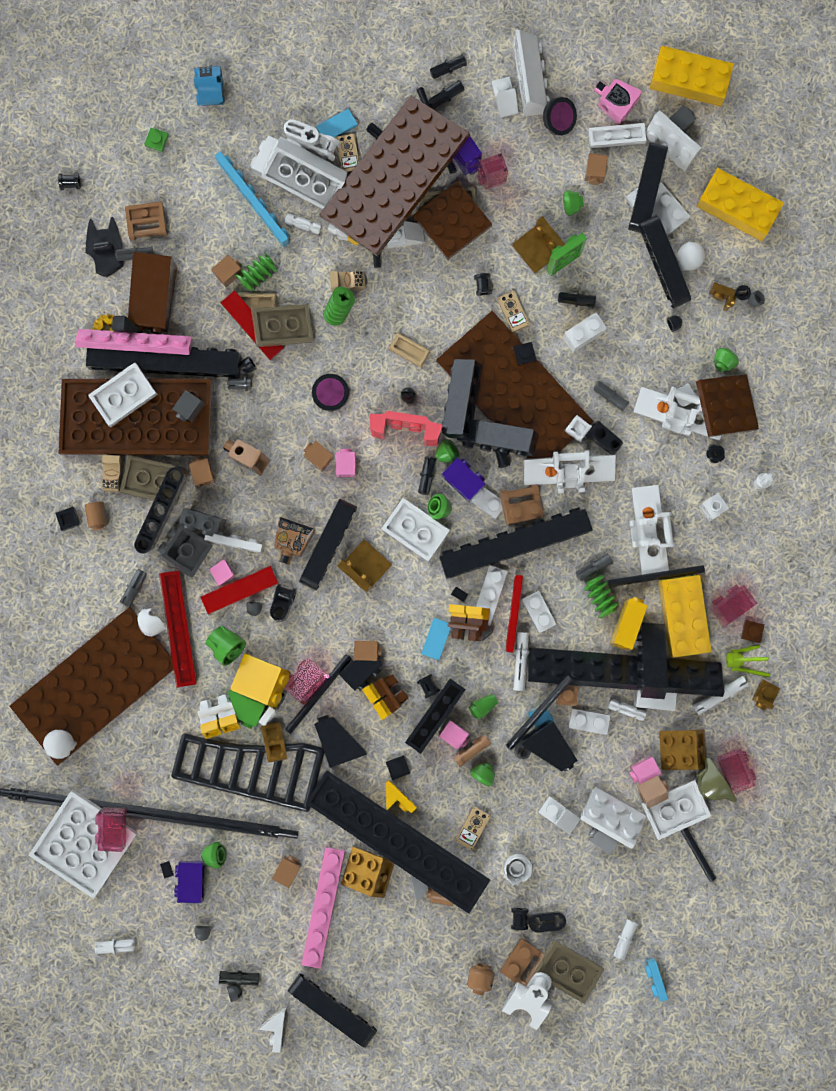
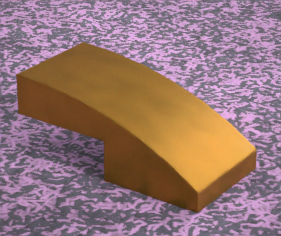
(274, 742)

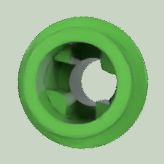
(483, 706)

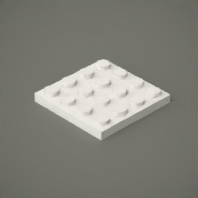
(70, 846)

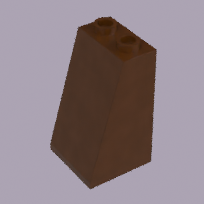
(151, 291)

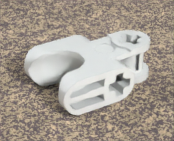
(311, 140)
(531, 999)

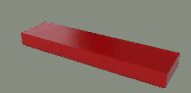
(243, 316)
(239, 590)
(513, 617)

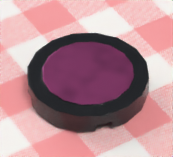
(560, 116)
(330, 392)

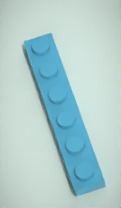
(257, 204)

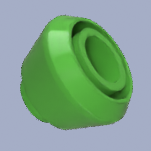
(572, 202)
(725, 359)
(447, 451)
(439, 506)
(483, 773)
(214, 855)

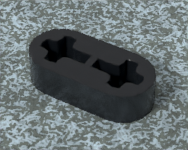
(548, 926)

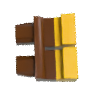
(470, 618)
(381, 688)

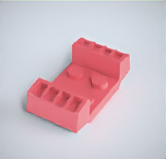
(398, 420)

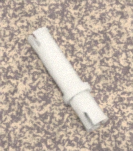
(520, 679)
(730, 689)

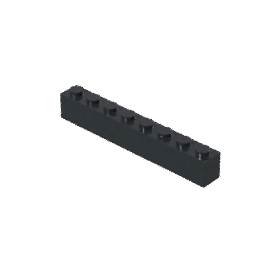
(197, 363)
(516, 543)

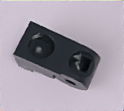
(604, 438)

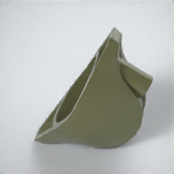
(712, 783)

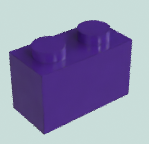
(468, 157)
(463, 479)
(190, 882)

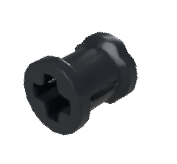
(69, 181)
(483, 284)
(428, 686)
(519, 918)

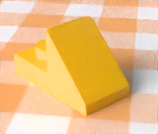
(394, 794)

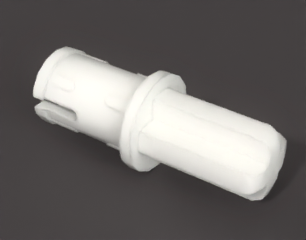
(763, 480)
(625, 939)
(114, 946)

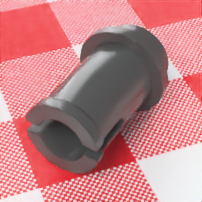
(239, 383)

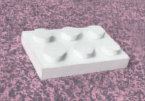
(680, 145)
(666, 208)
(122, 394)
(415, 529)
(681, 809)
(613, 817)

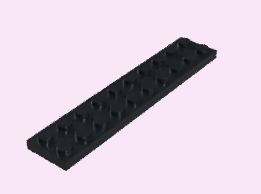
(620, 671)
(398, 842)

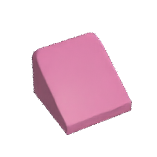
(222, 572)

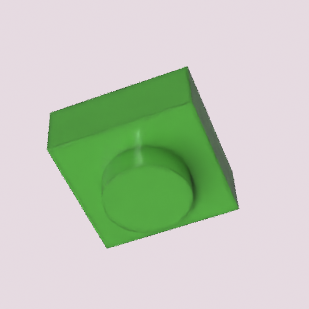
(156, 139)

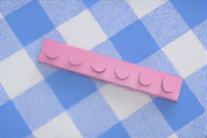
(133, 341)
(323, 907)

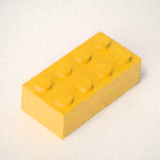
(691, 76)
(740, 204)
(684, 616)

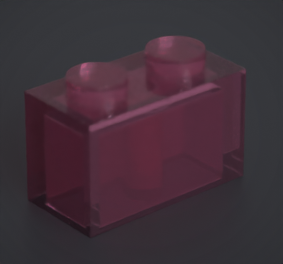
(492, 171)
(733, 605)
(306, 681)
(736, 771)
(111, 829)

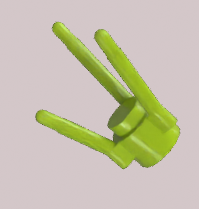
(735, 660)

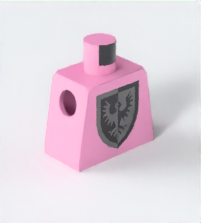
(617, 99)

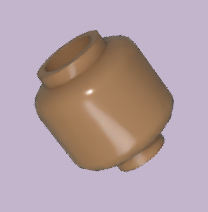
(480, 978)

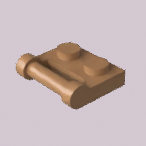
(145, 214)
(524, 510)
(478, 745)
(519, 960)

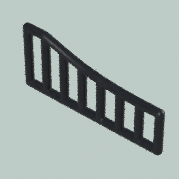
(241, 749)

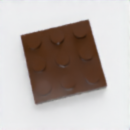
(452, 220)
(727, 405)

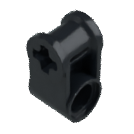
(282, 601)

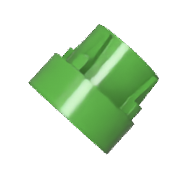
(225, 645)

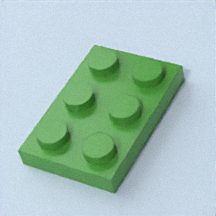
(565, 255)

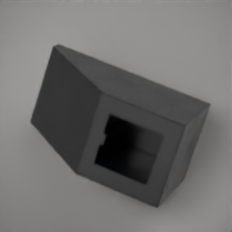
(358, 672)

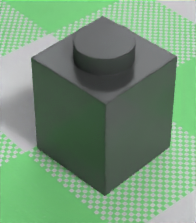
(683, 118)
(188, 407)

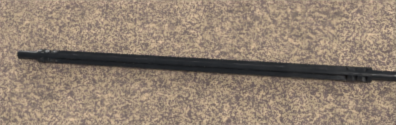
(158, 814)

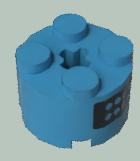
(209, 85)

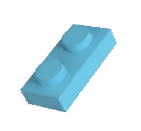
(658, 988)

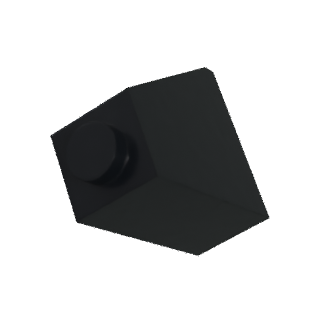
(337, 742)
(549, 746)

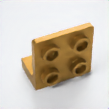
(537, 245)
(365, 566)
(682, 749)
(367, 873)

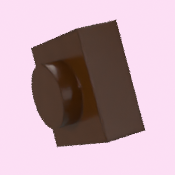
(752, 631)

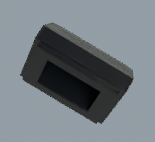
(123, 324)

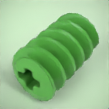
(257, 272)
(338, 306)
(601, 596)

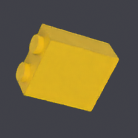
(628, 623)
(260, 680)

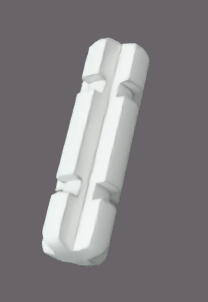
(303, 223)
(627, 709)

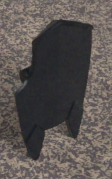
(102, 247)

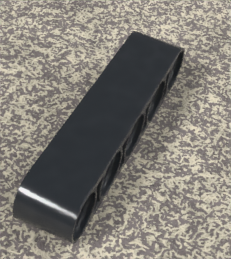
(648, 185)
(664, 261)
(153, 515)
(327, 544)
(330, 1010)

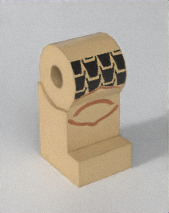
(350, 280)
(112, 473)

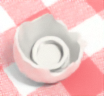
(690, 256)
(150, 624)
(58, 744)
(517, 869)

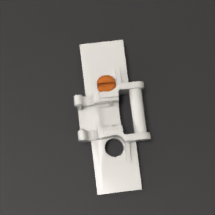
(674, 418)
(569, 475)
(643, 528)

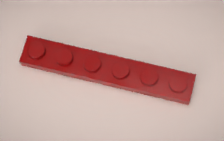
(177, 629)

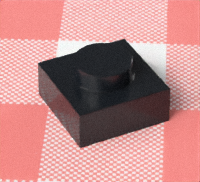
(524, 353)
(68, 519)
(398, 767)

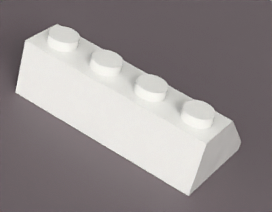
(530, 75)
(303, 173)

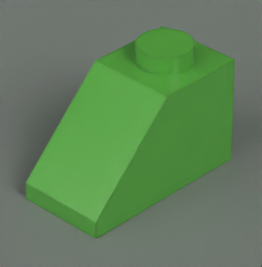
(247, 709)

